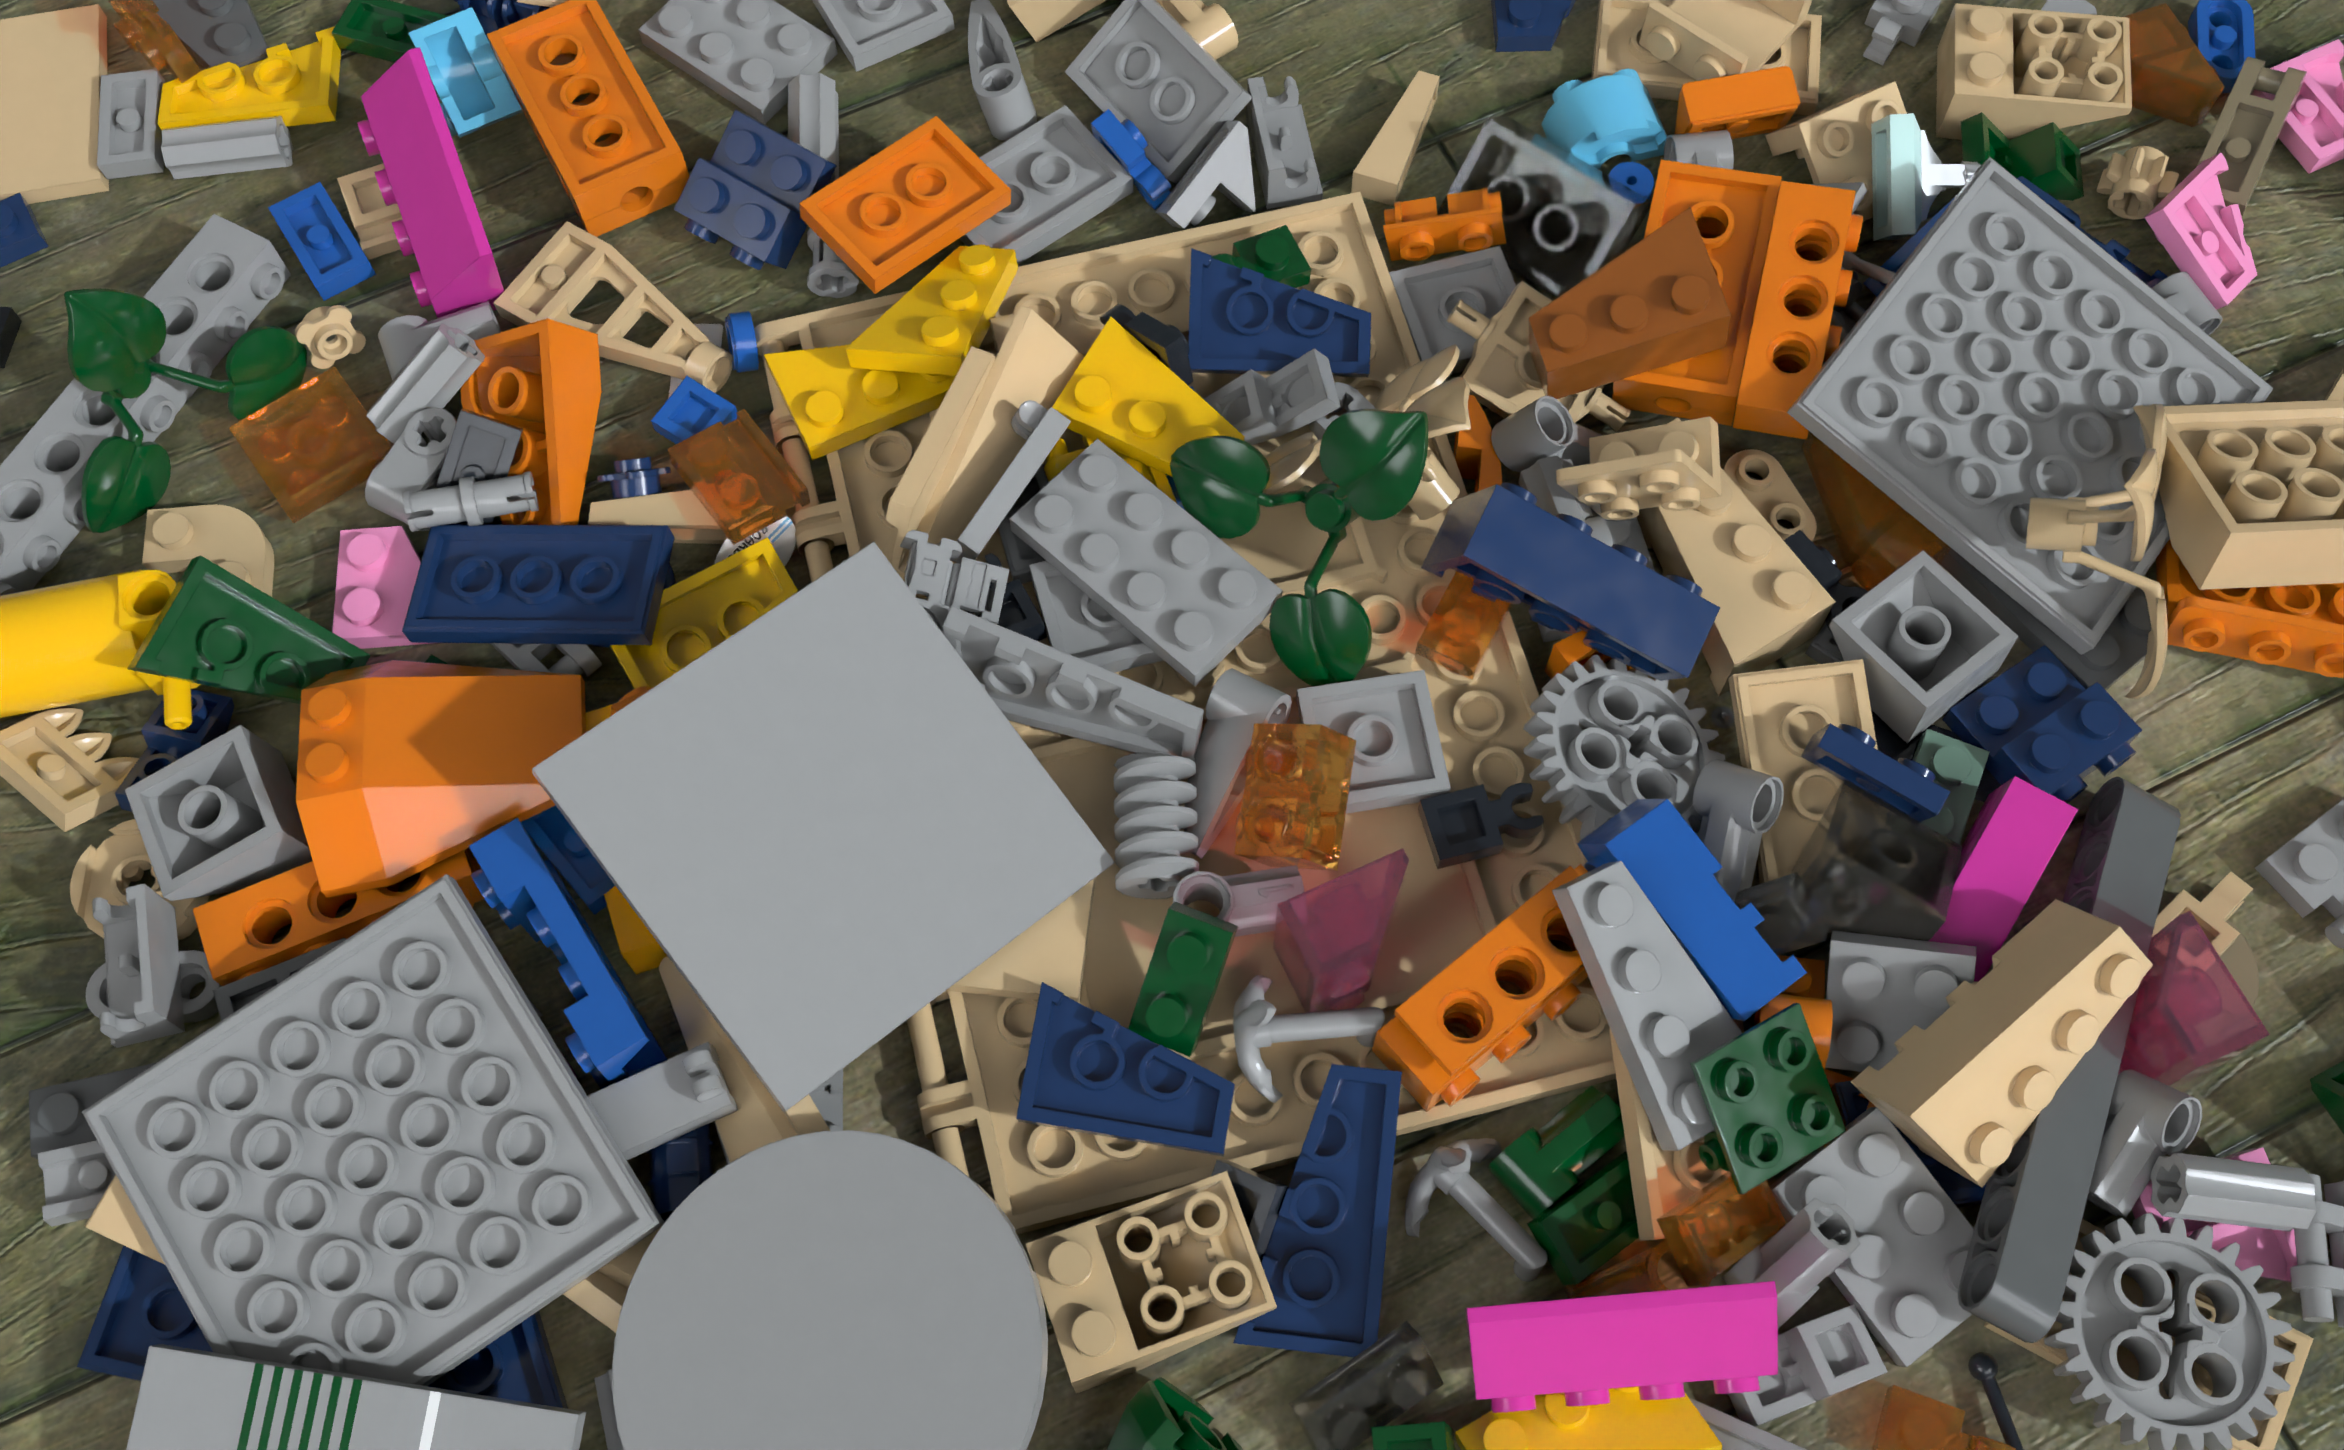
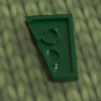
(239, 639)

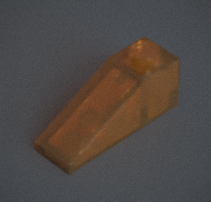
(1867, 524)

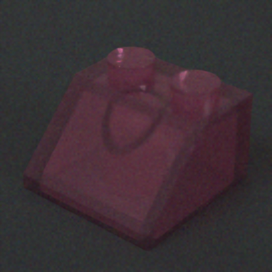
(1337, 933)
(2187, 1009)

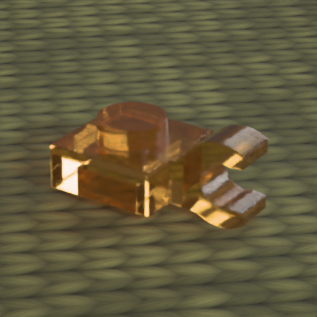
(1923, 1423)

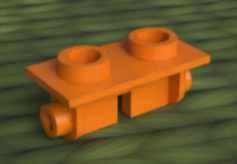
(1418, 232)

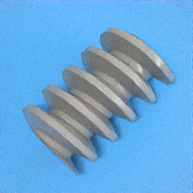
(1151, 823)

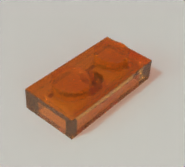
(1462, 628)

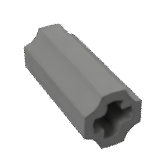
(814, 116)
(227, 147)
(426, 380)
(2233, 1192)

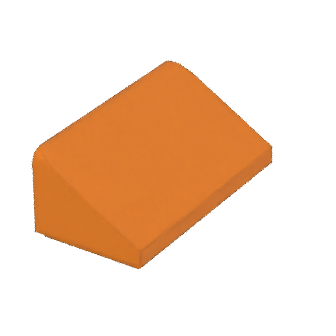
(1738, 103)

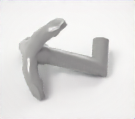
(1258, 1027)
(1449, 1171)

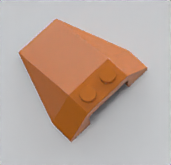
(423, 762)

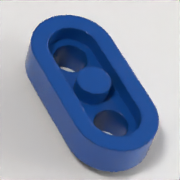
(2224, 36)

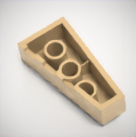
(1745, 569)
(2007, 1041)

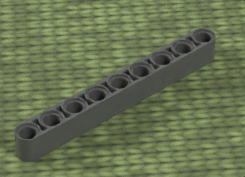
(2041, 1190)

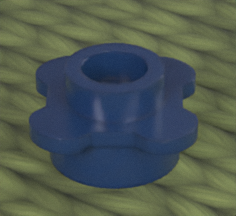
(634, 478)

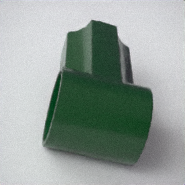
(1547, 1162)

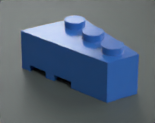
(1681, 885)

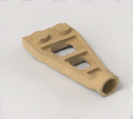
(566, 273)

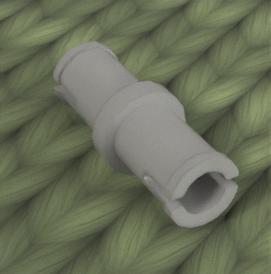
(470, 501)

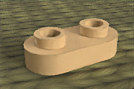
(1774, 495)

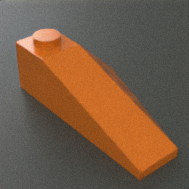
(550, 387)

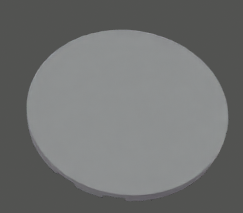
(832, 1306)

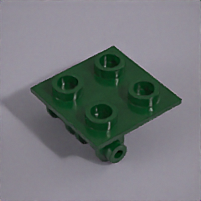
(1765, 1100)

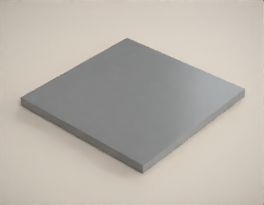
(824, 823)

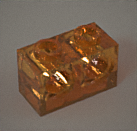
(1306, 797)

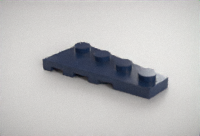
(1334, 1222)

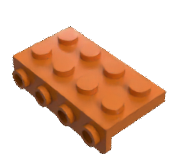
(2268, 625)

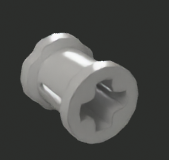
(827, 271)

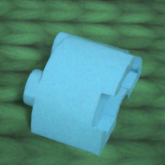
(465, 73)
(1605, 119)

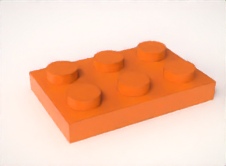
(905, 204)

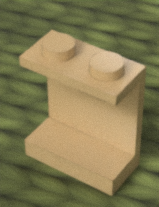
(1720, 35)

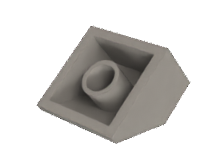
(1921, 644)
(220, 817)

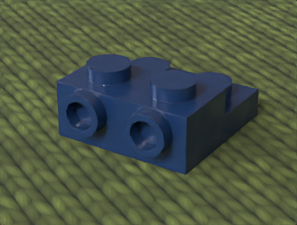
(753, 192)
(2045, 726)

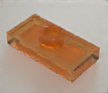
(1719, 1227)

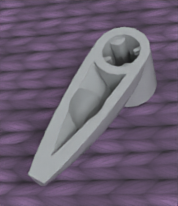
(997, 74)
(1220, 758)

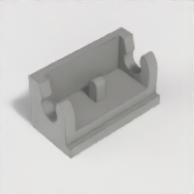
(1281, 145)
(140, 968)

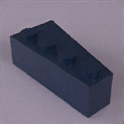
(1573, 580)

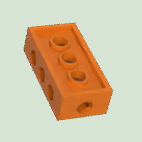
(575, 53)
(1735, 223)

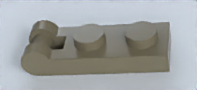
(2251, 127)

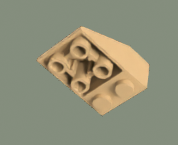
(2031, 69)
(1150, 1280)

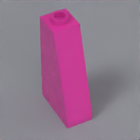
(2002, 866)

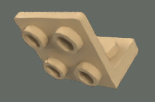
(1840, 139)
(1647, 469)

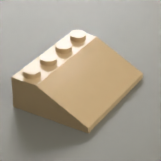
(2256, 492)

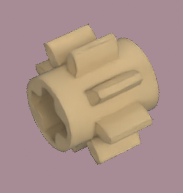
(2137, 181)

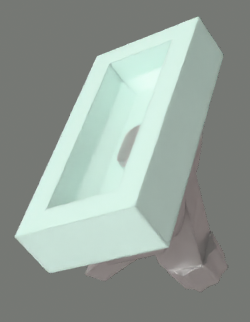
(1907, 176)

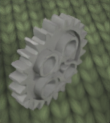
(1616, 740)
(2233, 1349)

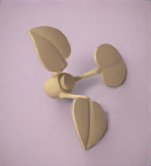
(1412, 390)
(2074, 523)

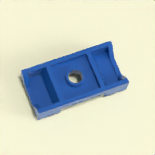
(609, 1029)

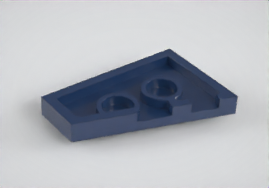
(1263, 325)
(1115, 1084)

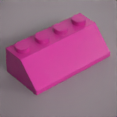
(430, 190)
(1624, 1342)

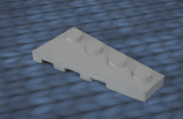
(1070, 695)
(1650, 996)

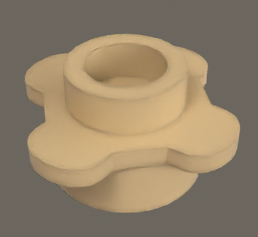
(321, 324)

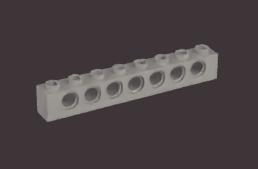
(207, 306)

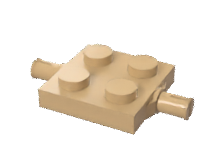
(1502, 367)

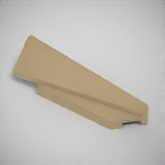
(973, 434)
(758, 1114)

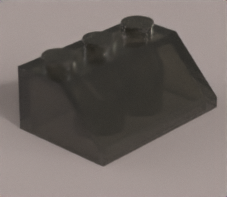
(1556, 209)

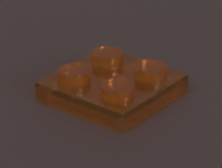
(312, 444)

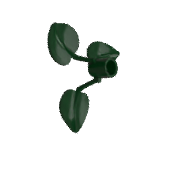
(111, 351)
(1371, 472)

